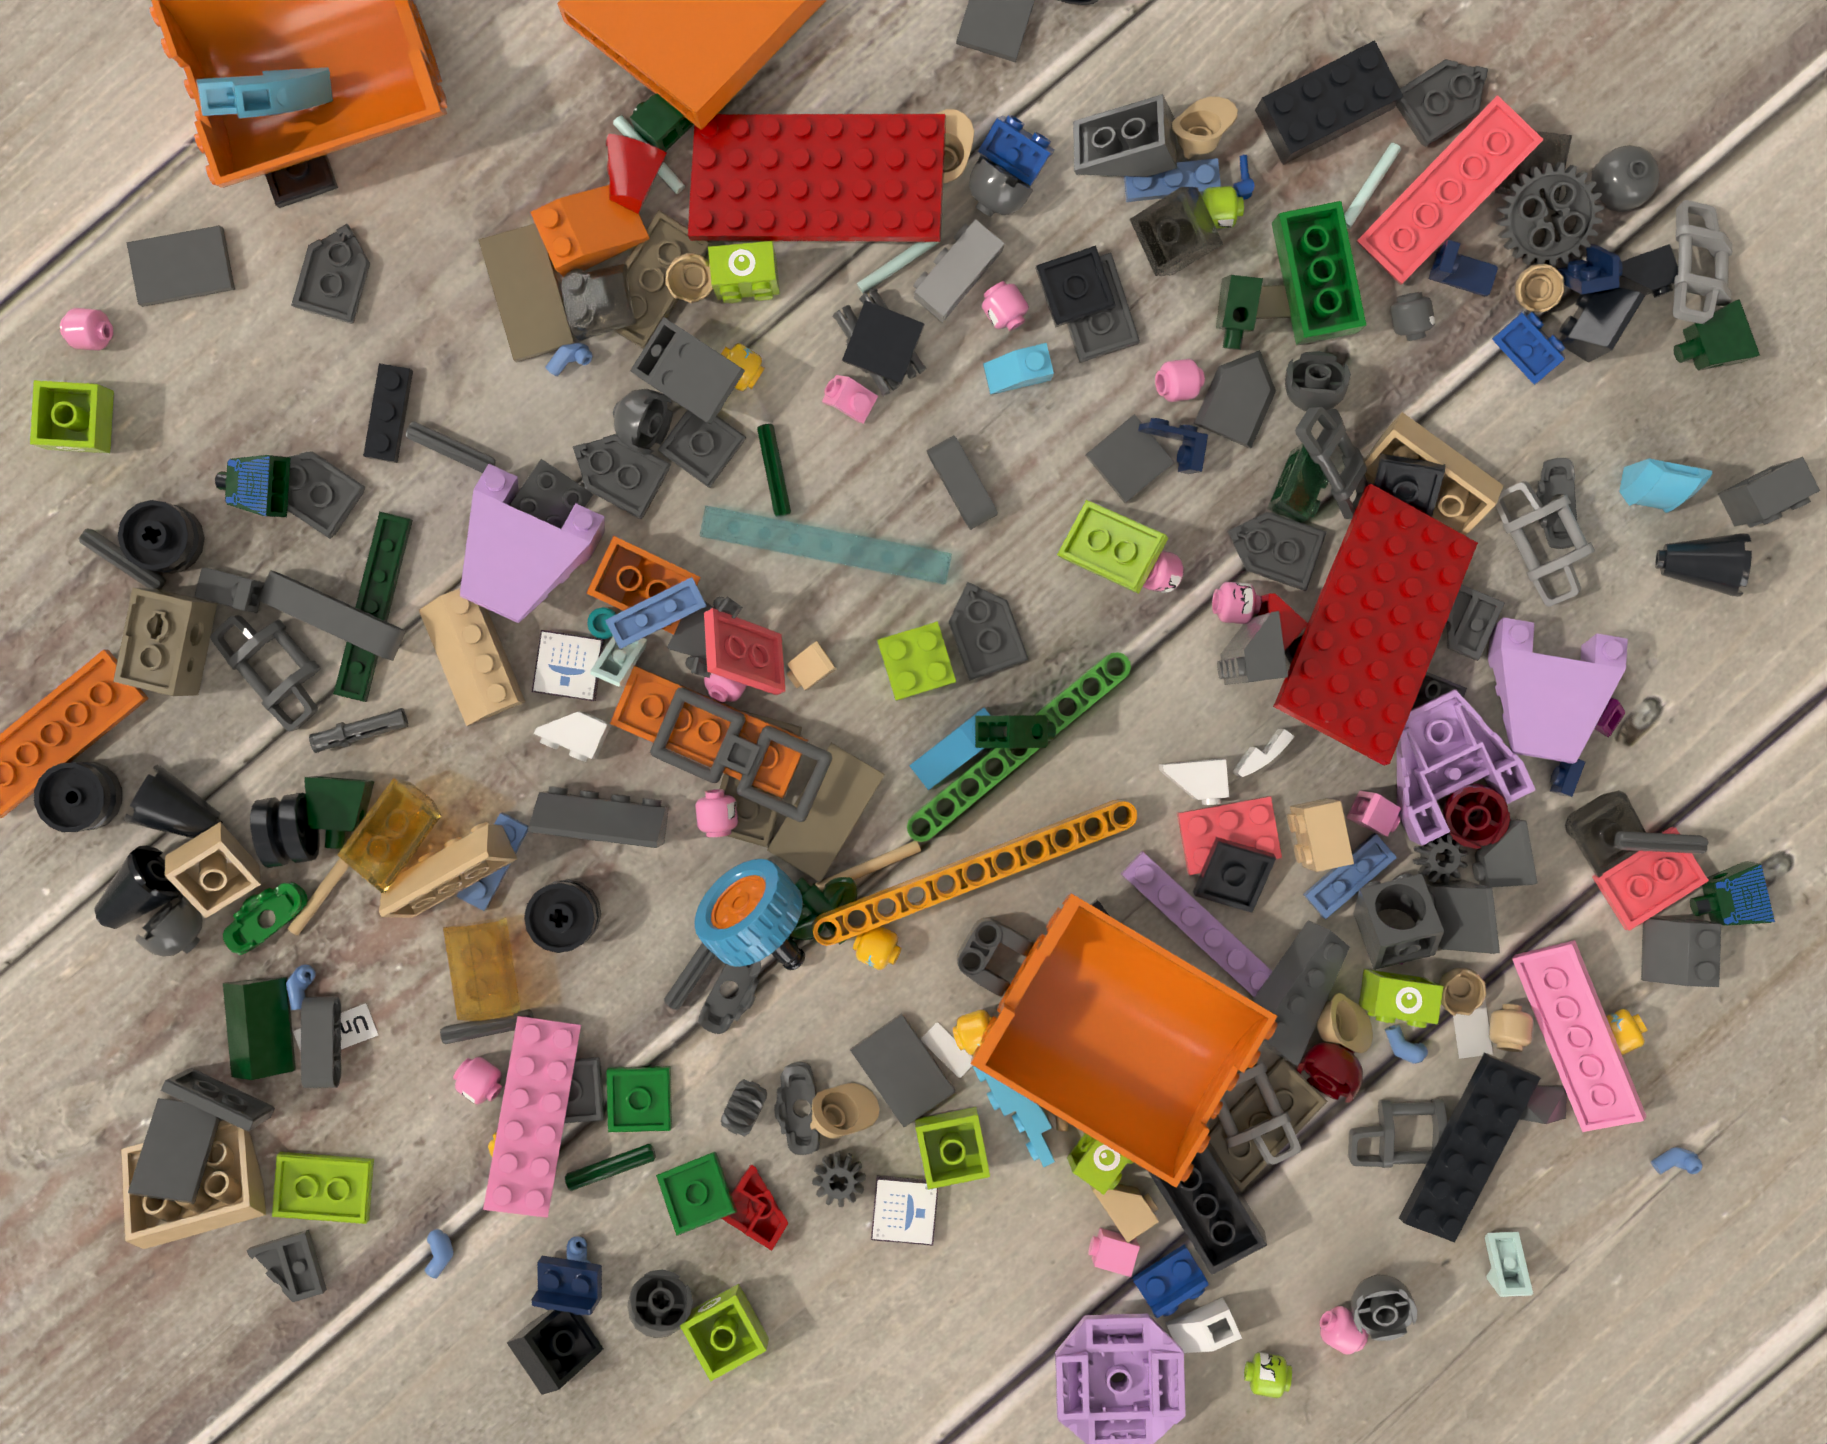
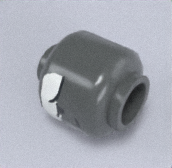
(1412, 315)

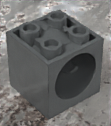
(1395, 946)

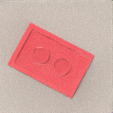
(744, 652)
(1241, 822)
(1649, 883)

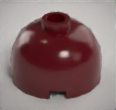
(1485, 824)
(1332, 1070)

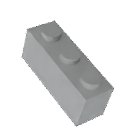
(957, 269)

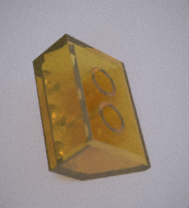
(390, 833)
(482, 970)

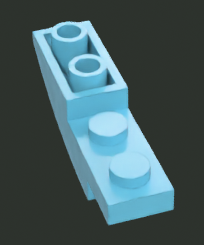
(265, 94)
(1028, 1116)

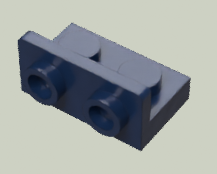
(1596, 274)
(568, 1285)

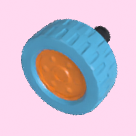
(751, 916)

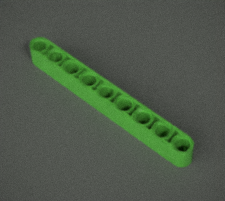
(1009, 761)

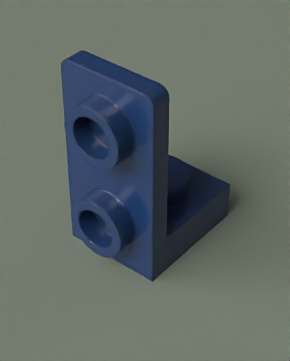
(1462, 270)
(1193, 448)
(1566, 777)

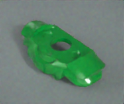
(246, 931)

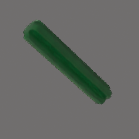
(774, 470)
(610, 1167)

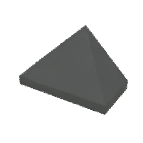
(1546, 1105)

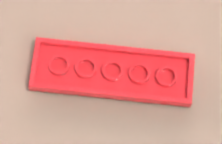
(1449, 190)

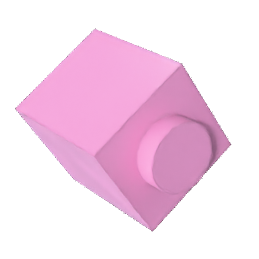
(1113, 1252)

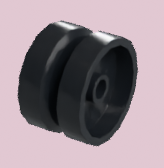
(161, 537)
(78, 796)
(282, 831)
(544, 919)

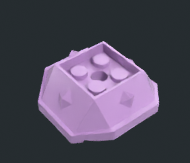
(1124, 1411)

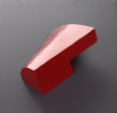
(631, 170)
(756, 1210)

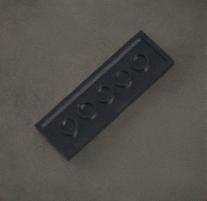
(1469, 1147)

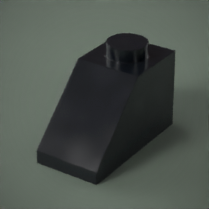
(1650, 272)

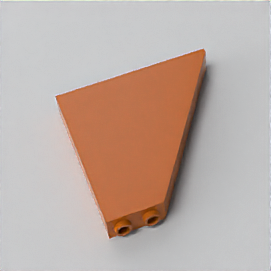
(689, 49)

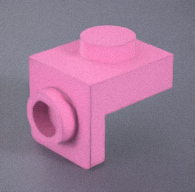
(849, 397)

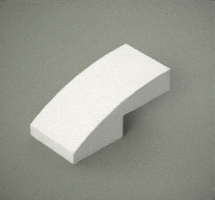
(1256, 759)

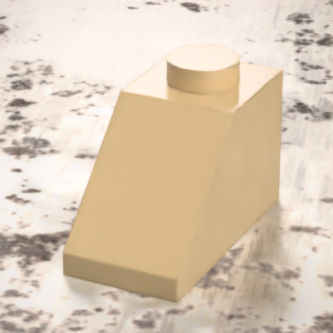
(810, 667)
(1129, 1210)

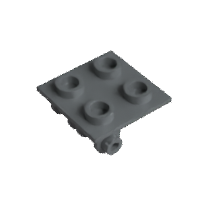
(550, 495)

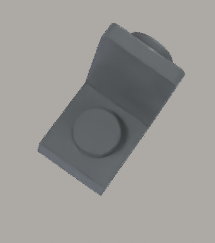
(229, 589)

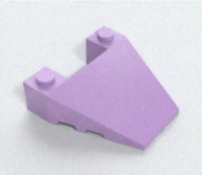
(515, 556)
(1552, 699)
(1443, 751)

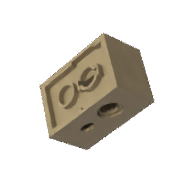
(165, 642)

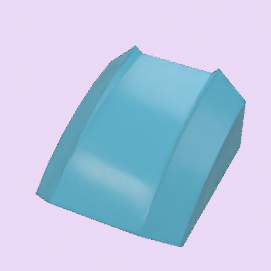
(1661, 483)

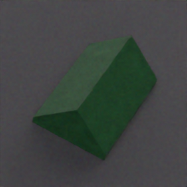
(259, 1028)

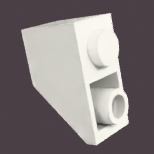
(576, 732)
(1205, 1328)

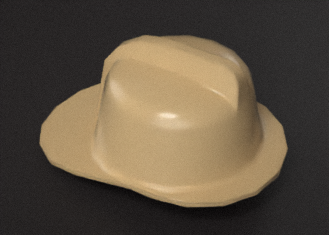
(1203, 124)
(958, 143)
(1345, 1024)
(844, 1110)

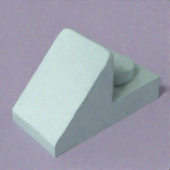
(616, 664)
(1508, 1265)

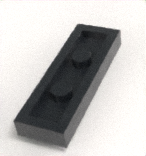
(388, 413)

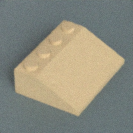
(227, 1194)

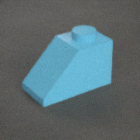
(1019, 369)

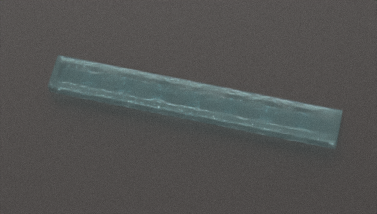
(825, 545)

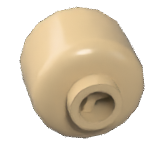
(1511, 1028)

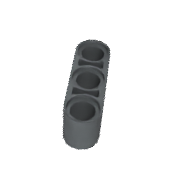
(962, 482)
(320, 1042)

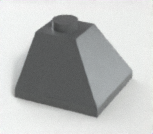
(1508, 860)

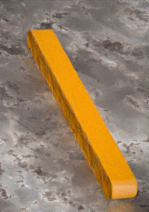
(990, 872)

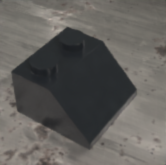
(1599, 321)
(554, 1348)

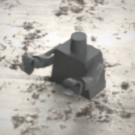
(691, 635)

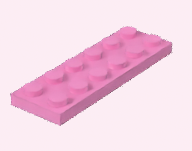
(1579, 1036)
(532, 1117)

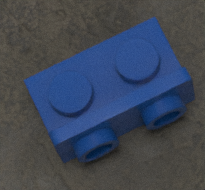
(1016, 148)
(1529, 346)
(1171, 1282)

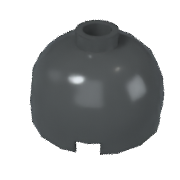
(1626, 178)
(997, 189)
(1316, 381)
(642, 419)
(172, 929)
(659, 1304)
(1383, 1307)

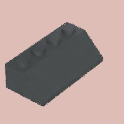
(1254, 652)
(600, 818)

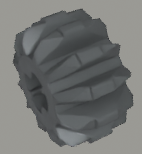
(1440, 869)
(744, 1107)
(841, 1168)

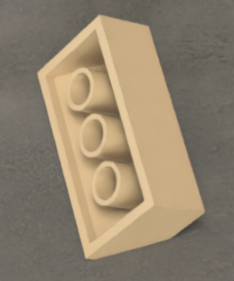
(1465, 490)
(471, 657)
(447, 871)

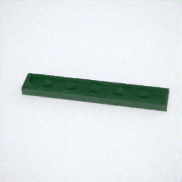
(376, 599)

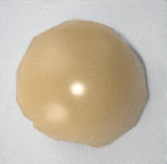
(689, 277)
(1539, 288)
(1462, 991)

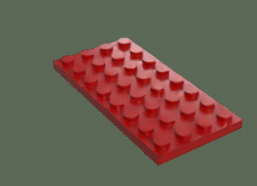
(818, 178)
(1376, 625)

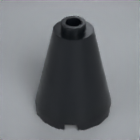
(1708, 562)
(171, 806)
(135, 889)

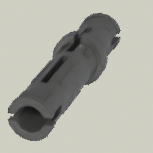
(345, 734)

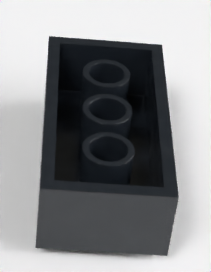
(1328, 102)
(1214, 1213)

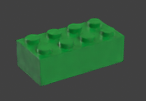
(1318, 273)

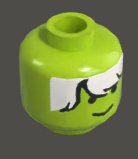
(1223, 205)
(1268, 1375)

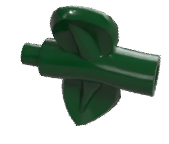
(816, 902)

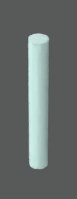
(664, 172)
(1371, 184)
(894, 265)

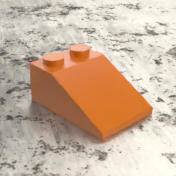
(587, 229)
(634, 575)

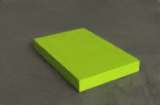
(1112, 546)
(322, 1187)

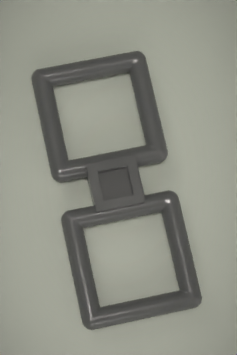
(741, 754)

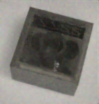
(1176, 231)

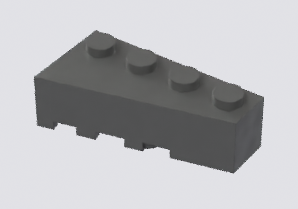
(1300, 988)

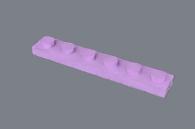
(1197, 923)

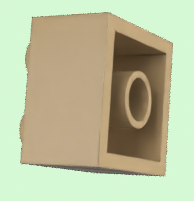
(1320, 835)
(212, 870)

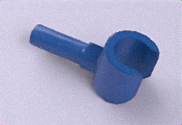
(1246, 186)

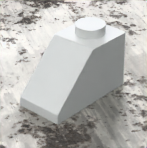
(1200, 779)

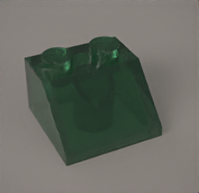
(1298, 487)

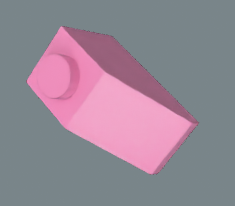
(1374, 813)

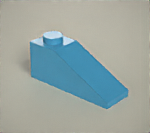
(948, 753)

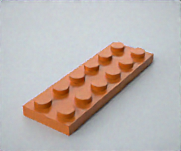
(63, 727)
(697, 731)

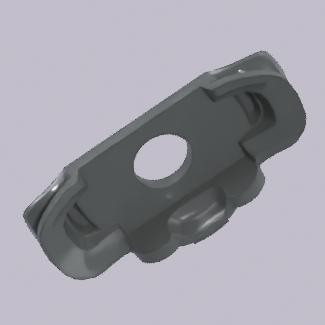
(1557, 478)
(720, 1011)
(797, 1084)

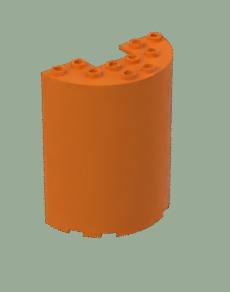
(376, 62)
(1122, 1039)

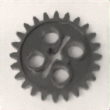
(1577, 202)

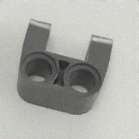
(985, 950)

